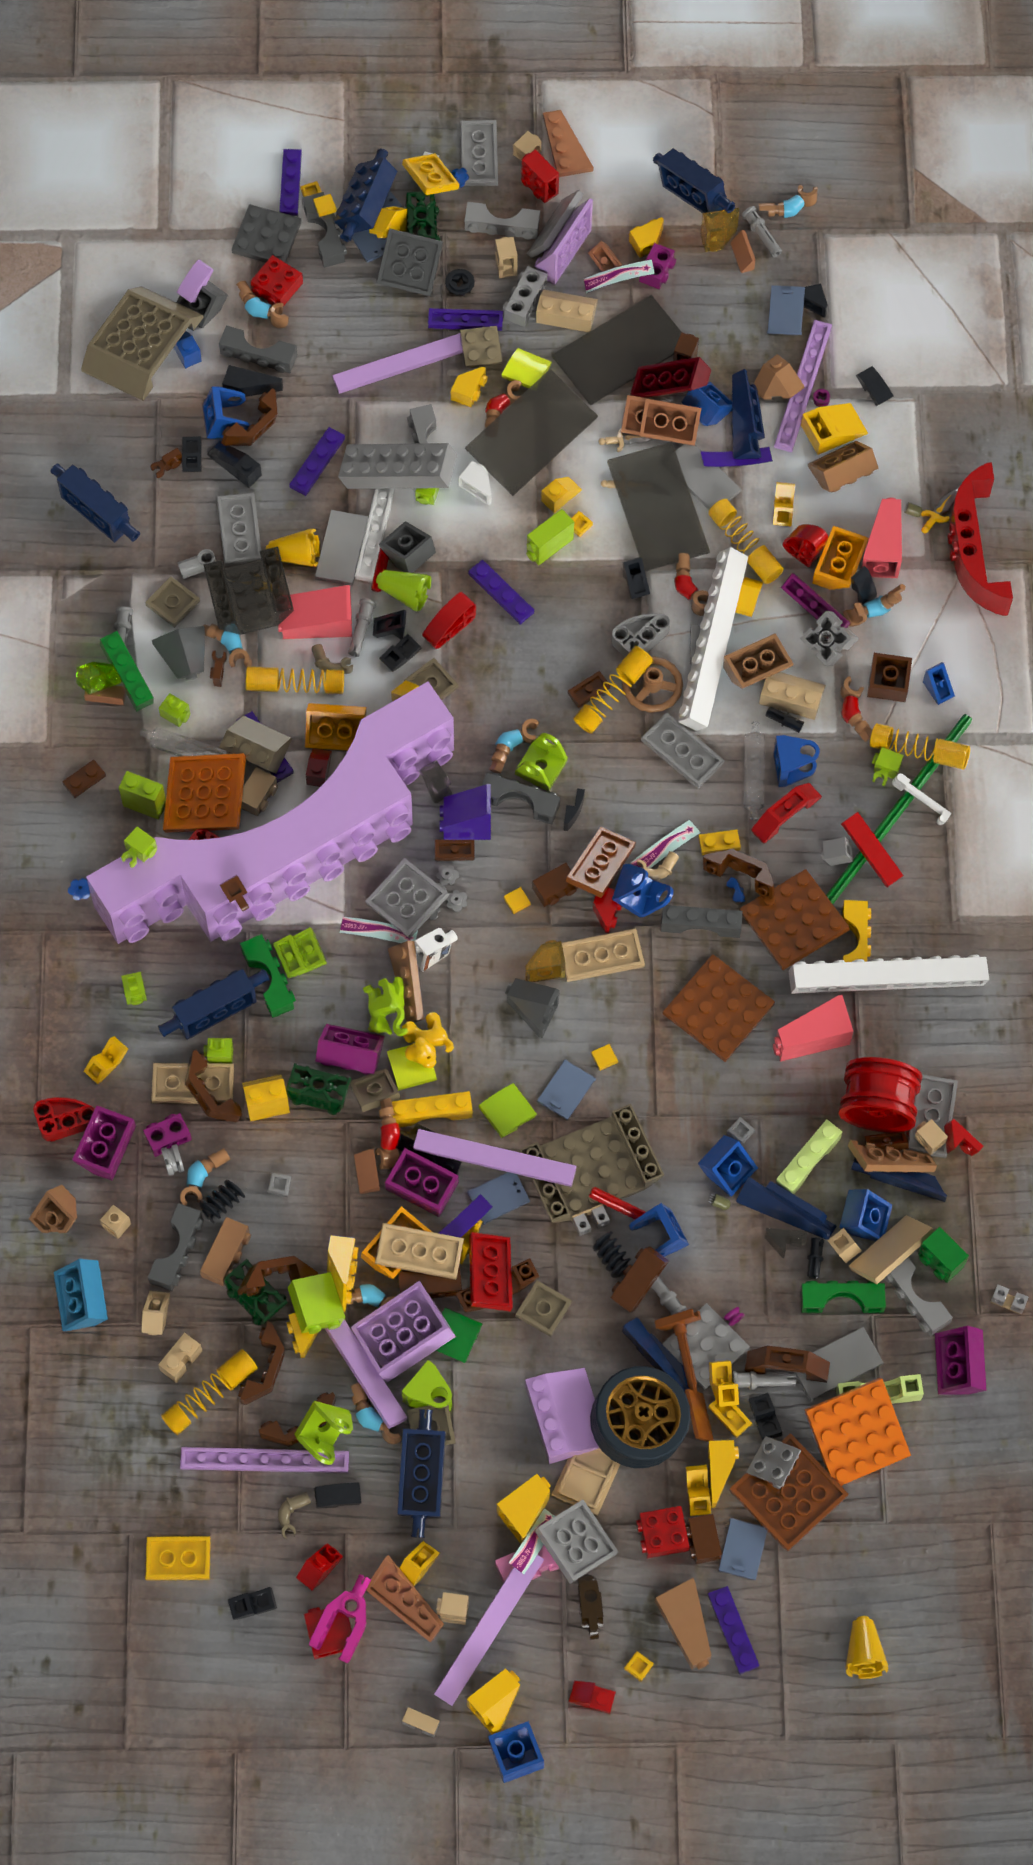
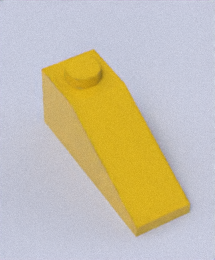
(721, 1462)

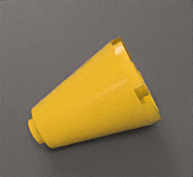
(298, 548)
(865, 1650)

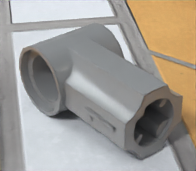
(195, 564)

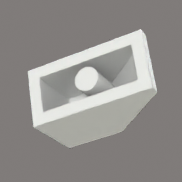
(476, 482)

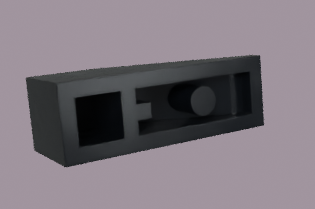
(250, 382)
(236, 463)

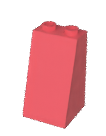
(884, 546)
(319, 614)
(815, 1031)

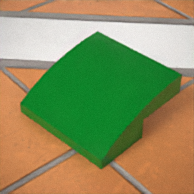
(466, 1334)

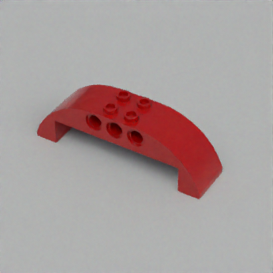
(967, 544)

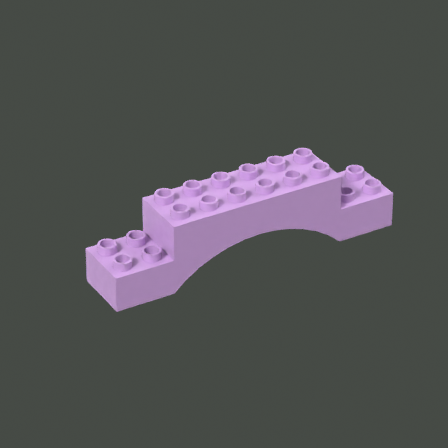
(339, 822)

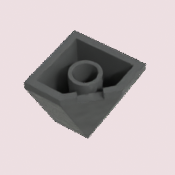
(183, 651)
(533, 1003)

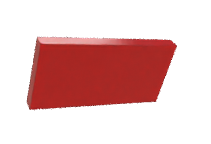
(490, 1271)

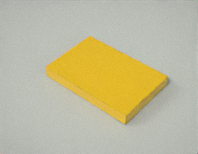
(430, 174)
(178, 1558)

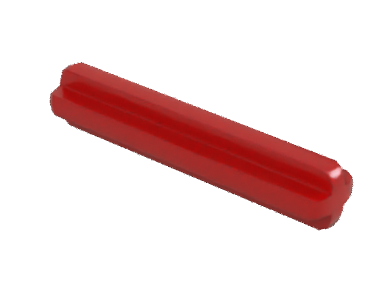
(381, 565)
(615, 1203)

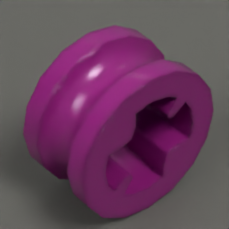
(823, 393)
(734, 1316)

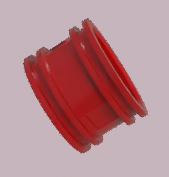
(880, 1094)

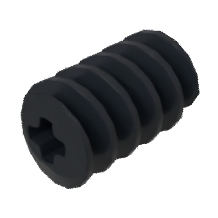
(220, 1200)
(611, 1255)

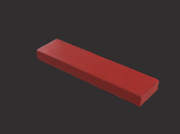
(872, 849)

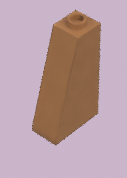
(685, 1620)

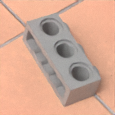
(525, 304)

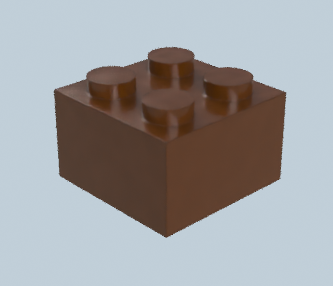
(889, 677)

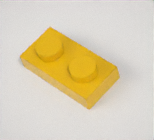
(719, 841)
(731, 1417)

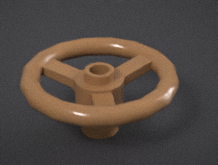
(653, 683)

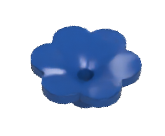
(461, 176)
(79, 889)

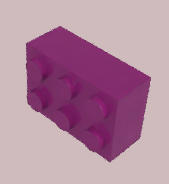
(422, 1182)

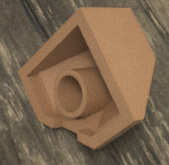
(777, 379)
(55, 1211)

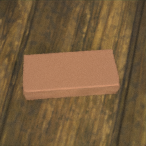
(743, 252)
(604, 257)
(110, 695)
(367, 1171)

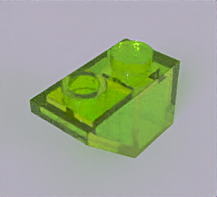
(96, 676)

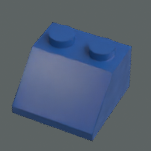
(712, 401)
(728, 1165)
(865, 1214)
(516, 1752)

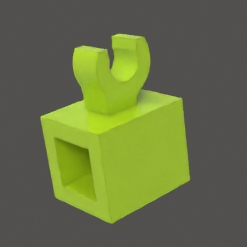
(426, 495)
(174, 710)
(886, 764)
(139, 845)
(134, 988)
(219, 1050)

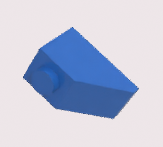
(188, 350)

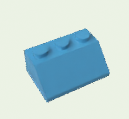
(80, 1295)

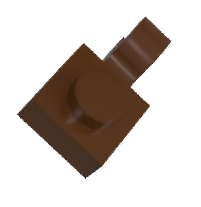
(169, 461)
(217, 671)
(235, 890)

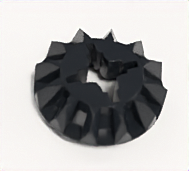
(453, 278)

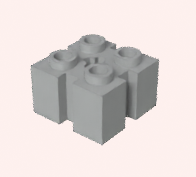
(818, 638)

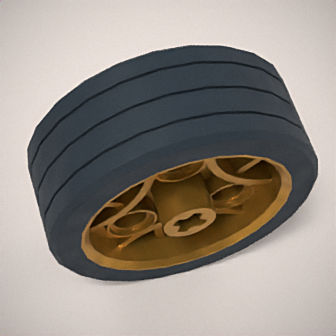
(640, 1417)

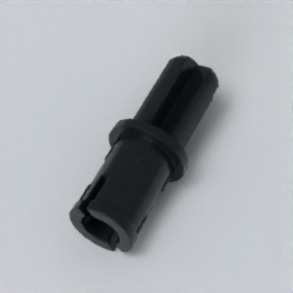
(785, 719)
(815, 1258)

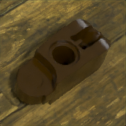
(590, 1605)

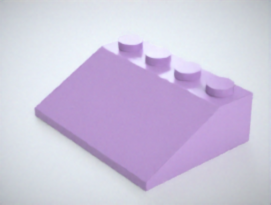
(566, 243)
(402, 1332)
(563, 1412)

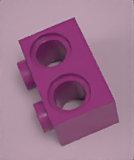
(660, 267)
(169, 1138)

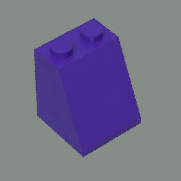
(467, 815)

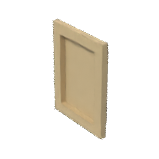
(586, 1479)

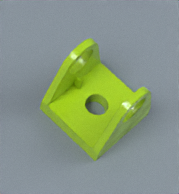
(545, 752)
(426, 1387)
(322, 1439)

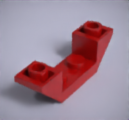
(784, 809)

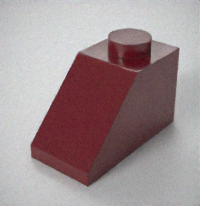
(318, 767)

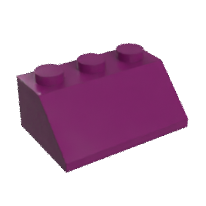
(349, 1049)
(104, 1142)
(960, 1361)

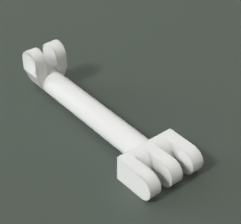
(902, 782)

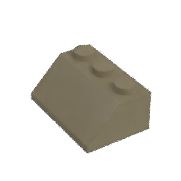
(258, 743)

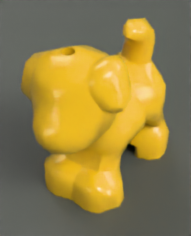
(423, 1049)

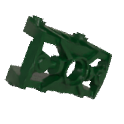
(430, 210)
(317, 1097)
(250, 1303)

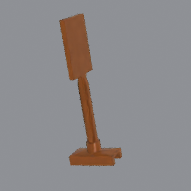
(696, 1400)

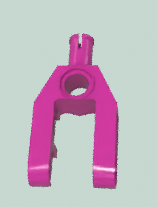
(358, 1614)

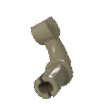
(324, 663)
(287, 1508)

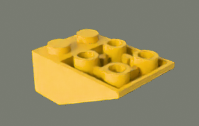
(832, 426)
(342, 1266)

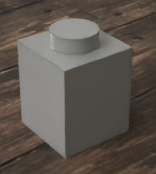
(837, 851)

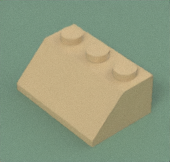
(566, 310)
(792, 694)

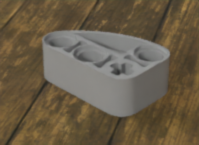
(638, 627)

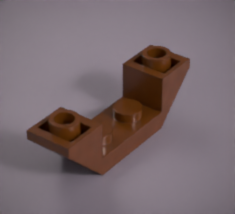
(239, 436)
(718, 862)
(226, 1111)
(522, 1276)
(254, 1278)
(789, 1360)
(252, 1390)
(272, 1431)

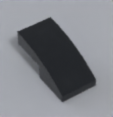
(875, 385)
(192, 454)
(863, 585)
(401, 653)
(573, 812)
(765, 1416)
(337, 1495)
(252, 1603)

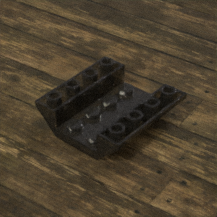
(250, 593)

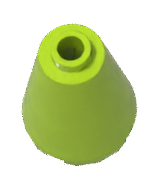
(405, 587)

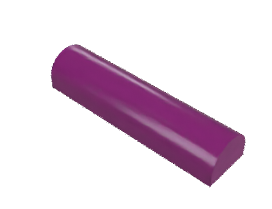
(809, 598)

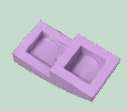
(194, 280)

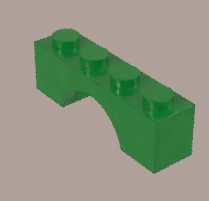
(127, 670)
(257, 954)
(867, 1295)

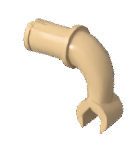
(662, 870)

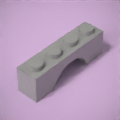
(523, 225)
(423, 422)
(931, 1315)

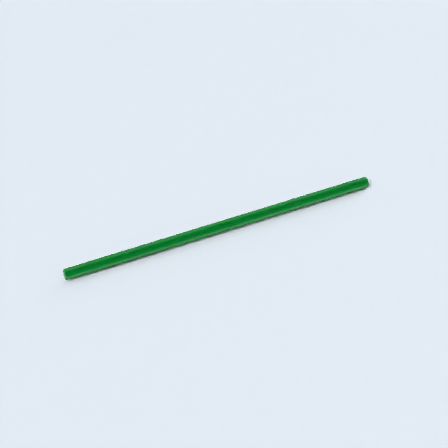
(895, 812)

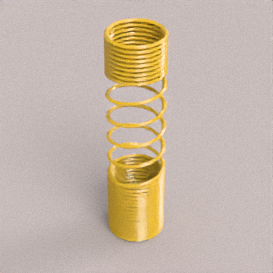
(760, 559)
(629, 671)
(267, 680)
(944, 751)
(230, 1373)

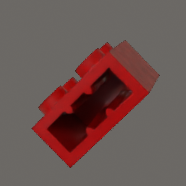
(539, 176)
(276, 281)
(663, 1532)
(336, 1637)

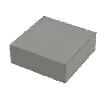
(740, 1131)
(279, 1184)

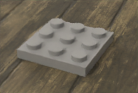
(407, 898)
(708, 1342)
(576, 1541)

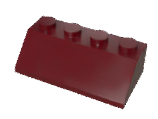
(670, 377)

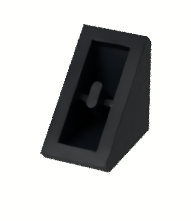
(815, 300)

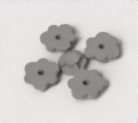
(450, 879)

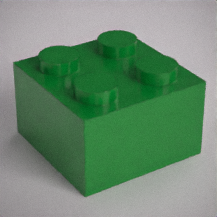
(942, 1255)

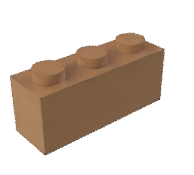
(225, 1251)

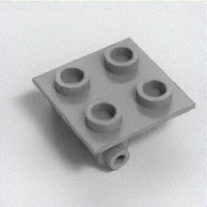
(774, 1461)

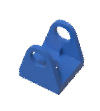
(212, 409)
(789, 759)
(647, 895)
(677, 1237)

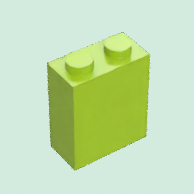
(550, 537)
(142, 795)
(316, 1303)

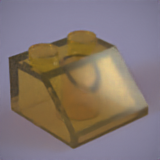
(718, 229)
(546, 963)

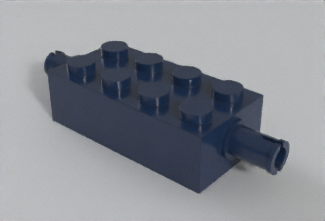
(692, 182)
(365, 195)
(94, 503)
(214, 1003)
(421, 1473)

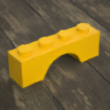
(856, 916)
(450, 1106)

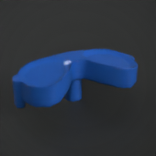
(738, 894)

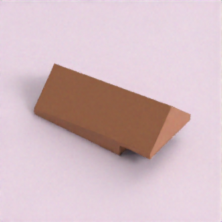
(661, 420)

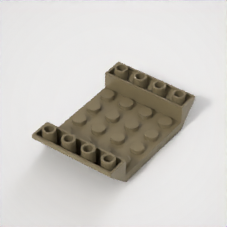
(137, 340)
(607, 1156)

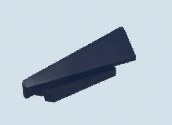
(746, 418)
(912, 1181)
(785, 1207)
(655, 1351)

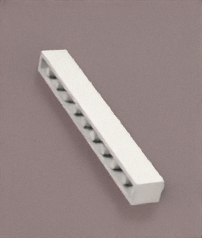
(713, 639)
(888, 975)

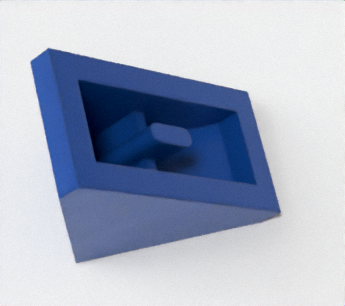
(938, 683)

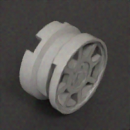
(172, 1159)

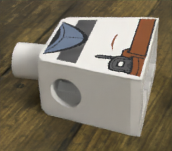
(433, 947)

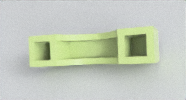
(814, 1150)
(900, 1390)

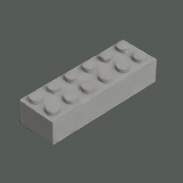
(397, 466)

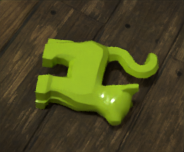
(384, 1004)

